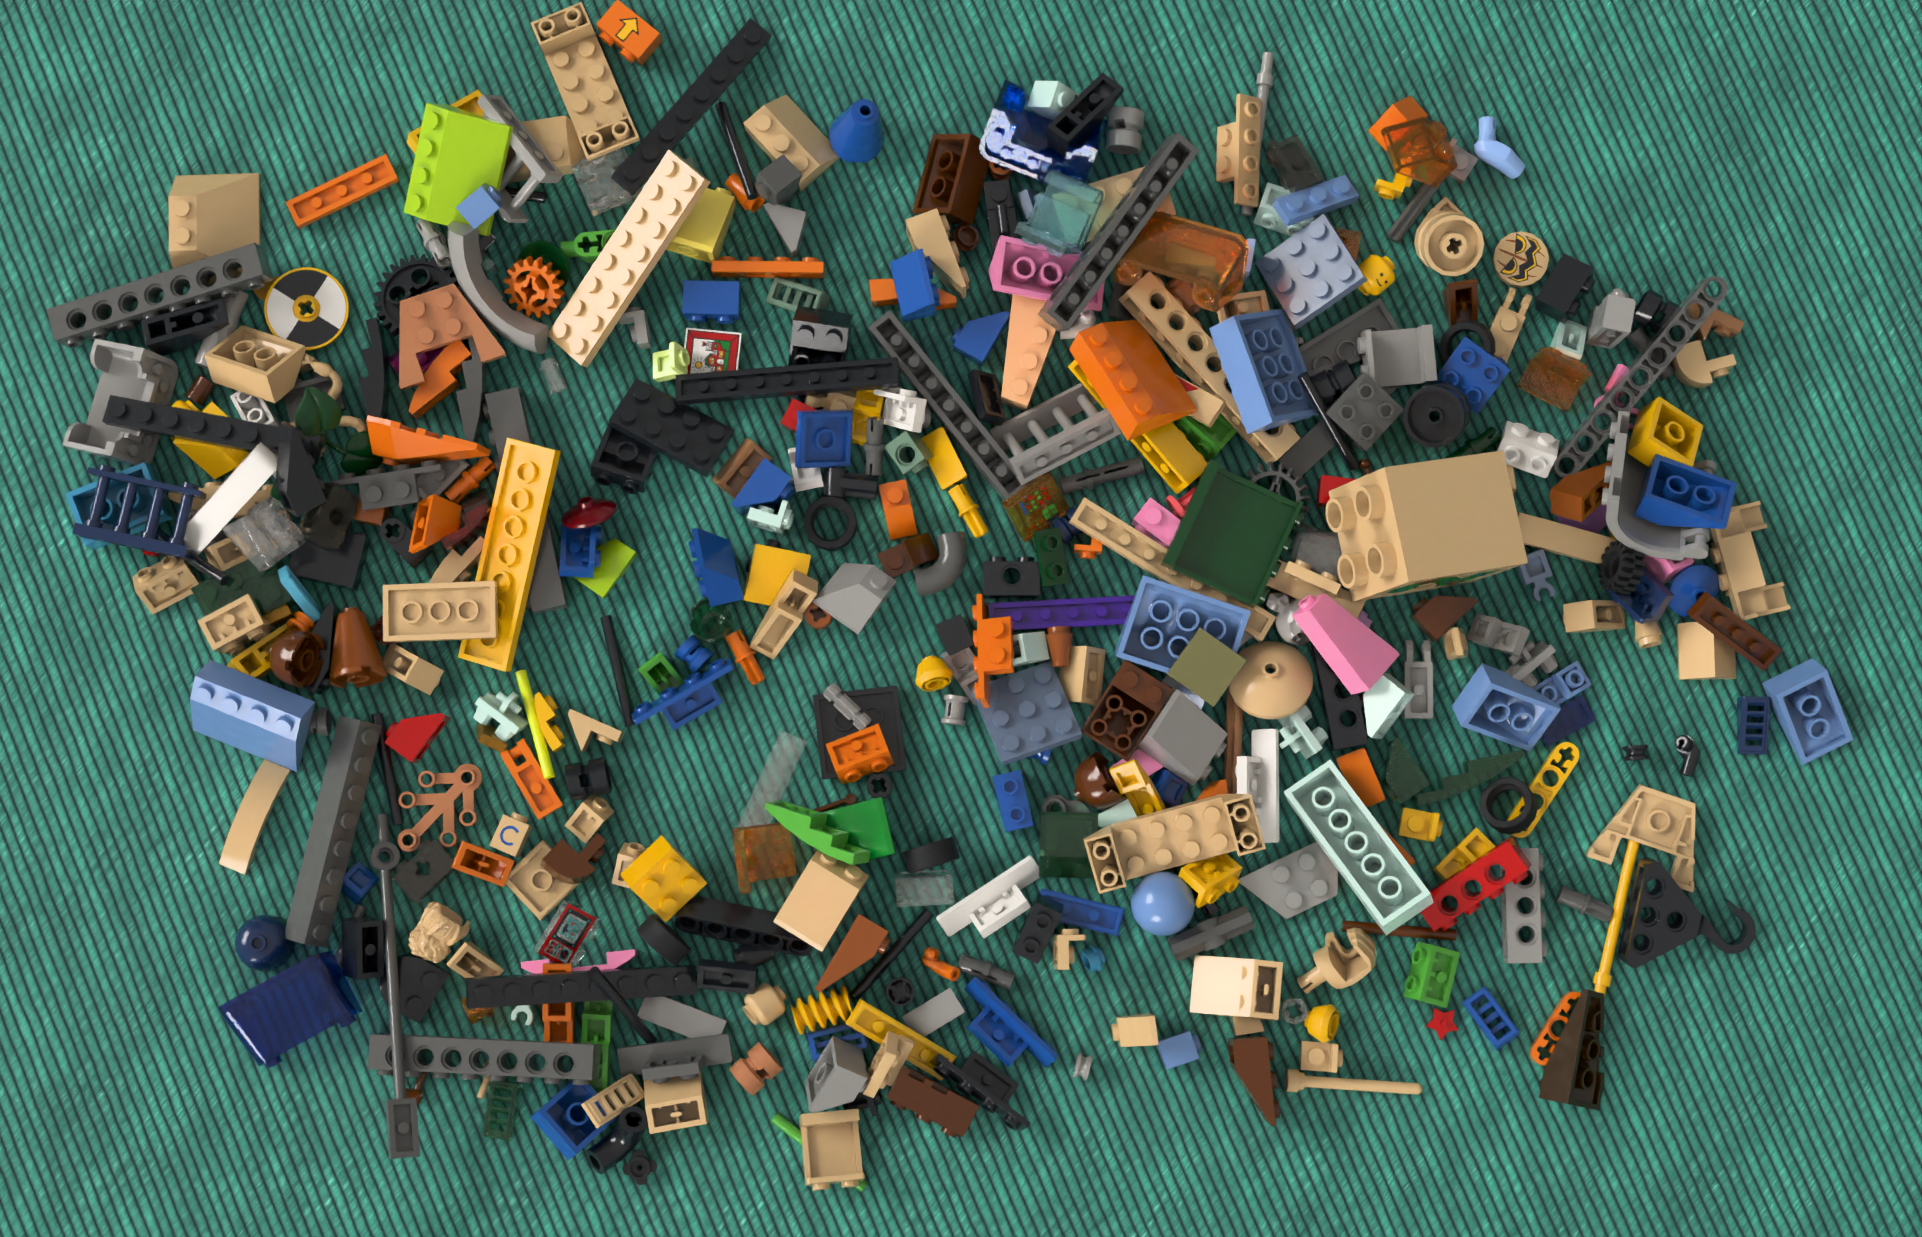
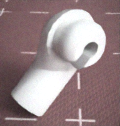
(1085, 320)

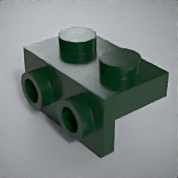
(1051, 557)

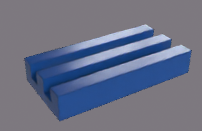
(813, 1046)

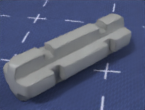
(846, 706)

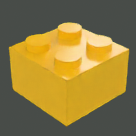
(1665, 432)
(663, 878)

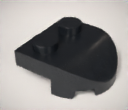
(417, 985)

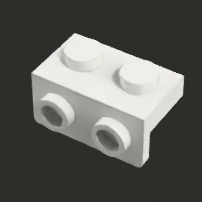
(903, 408)
(1528, 449)

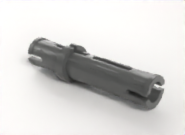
(1101, 475)

